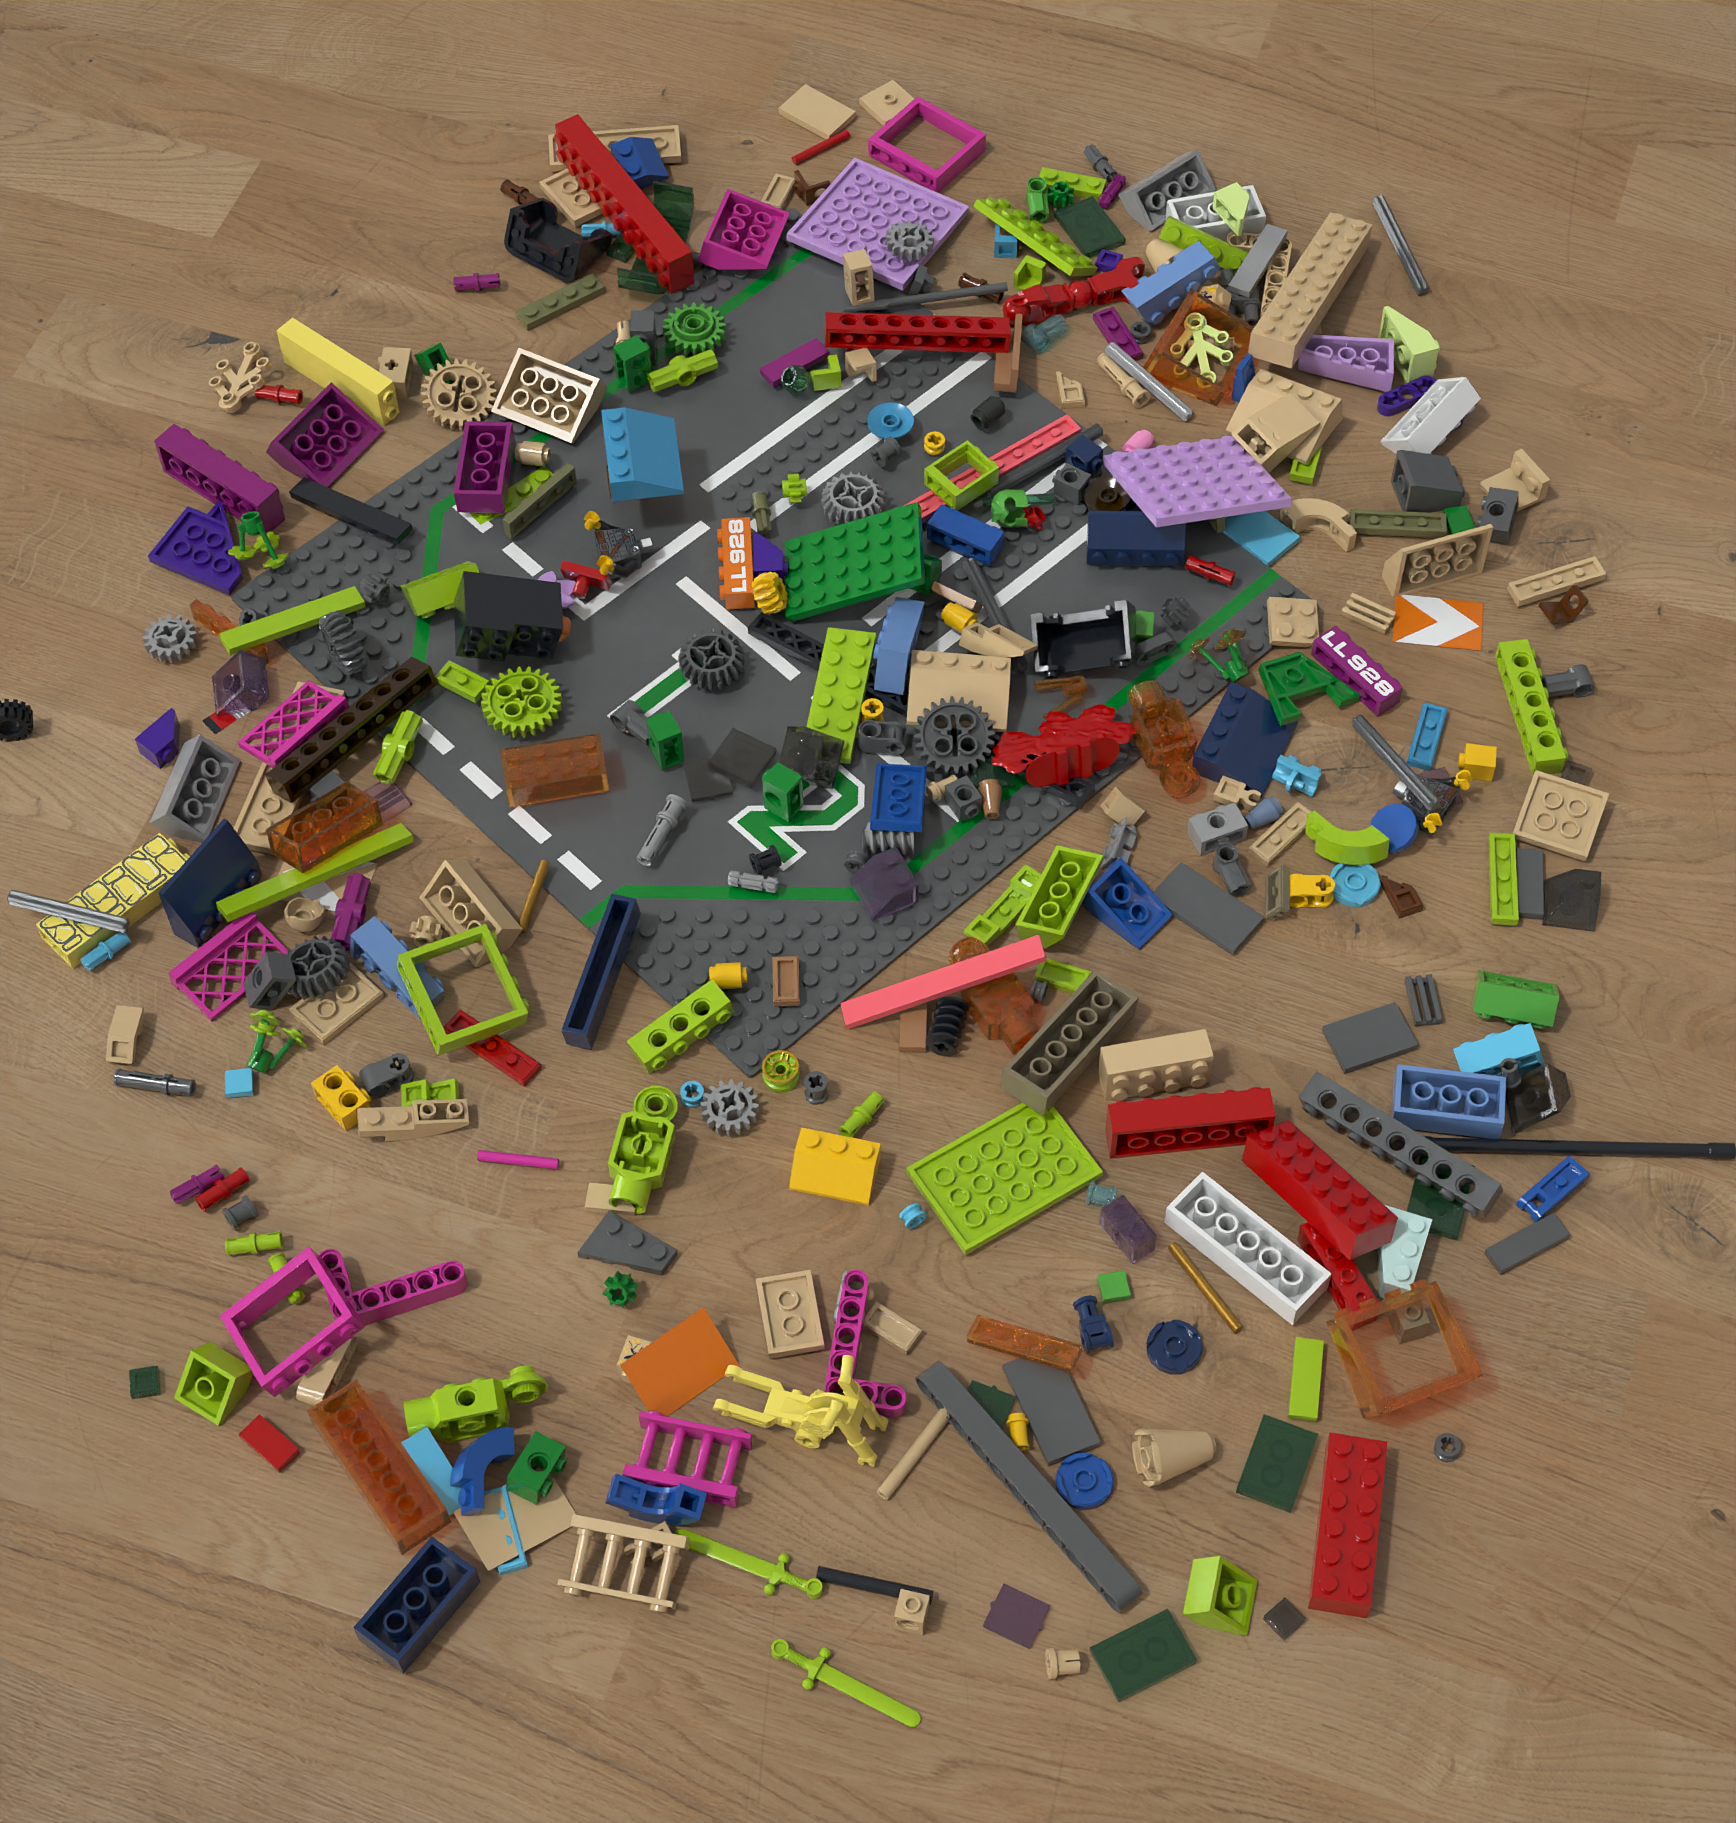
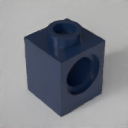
(1084, 455)

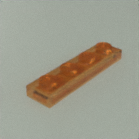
(216, 624)
(1024, 1343)

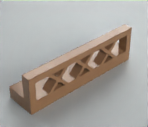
(1008, 363)

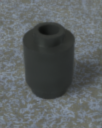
(988, 412)

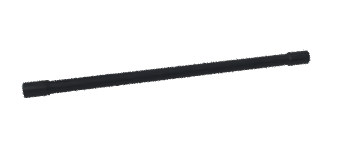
(1710, 1150)

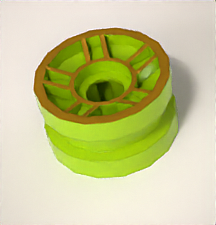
(774, 1064)

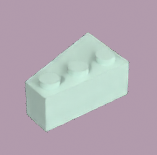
(1401, 1257)

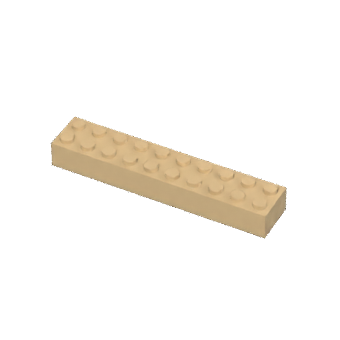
(1310, 290)

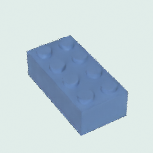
(1449, 1101)

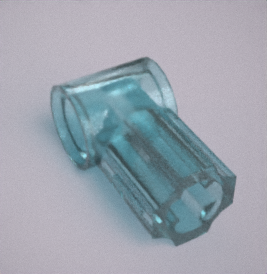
(1040, 336)

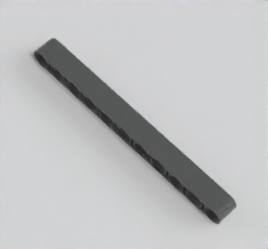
(1029, 1487)

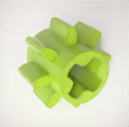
(794, 488)

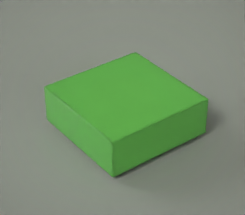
(1113, 1287)

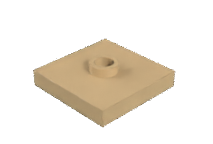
(885, 101)

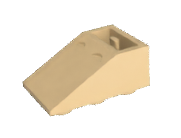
(1275, 431)

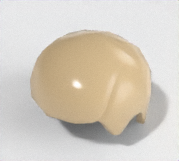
(304, 914)

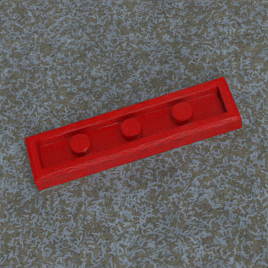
(497, 1051)

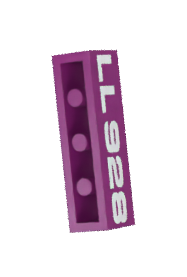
(1357, 670)

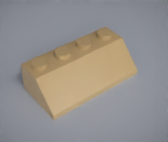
(464, 902)

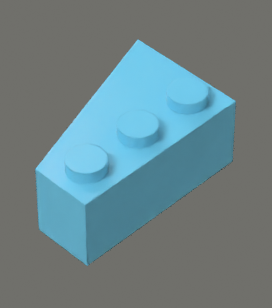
(1486, 1054)

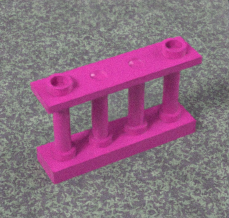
(718, 1492)

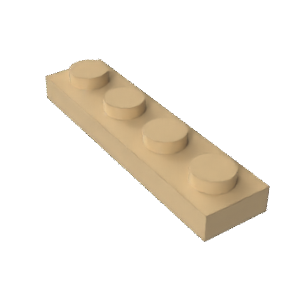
(1556, 581)

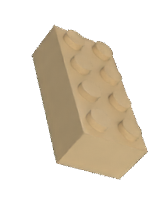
(1155, 1065)

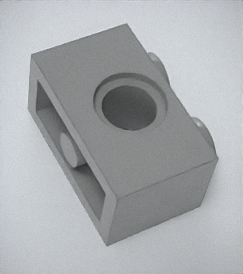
(1207, 838)

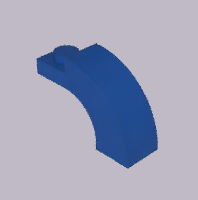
(472, 1462)
(656, 1504)

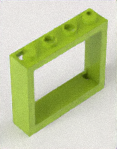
(445, 1043)

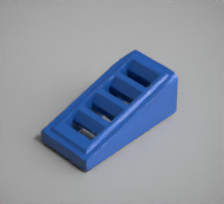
(1244, 374)

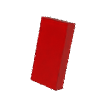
(269, 1443)

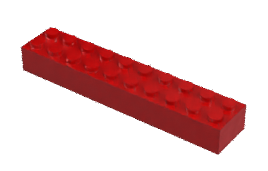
(624, 204)

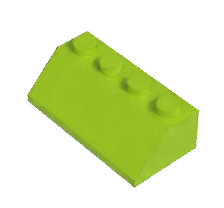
(1058, 894)

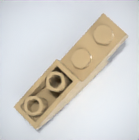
(415, 1121)

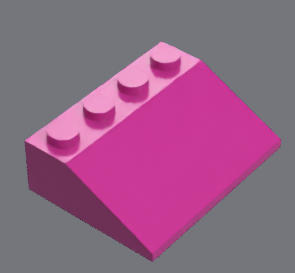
(742, 233)

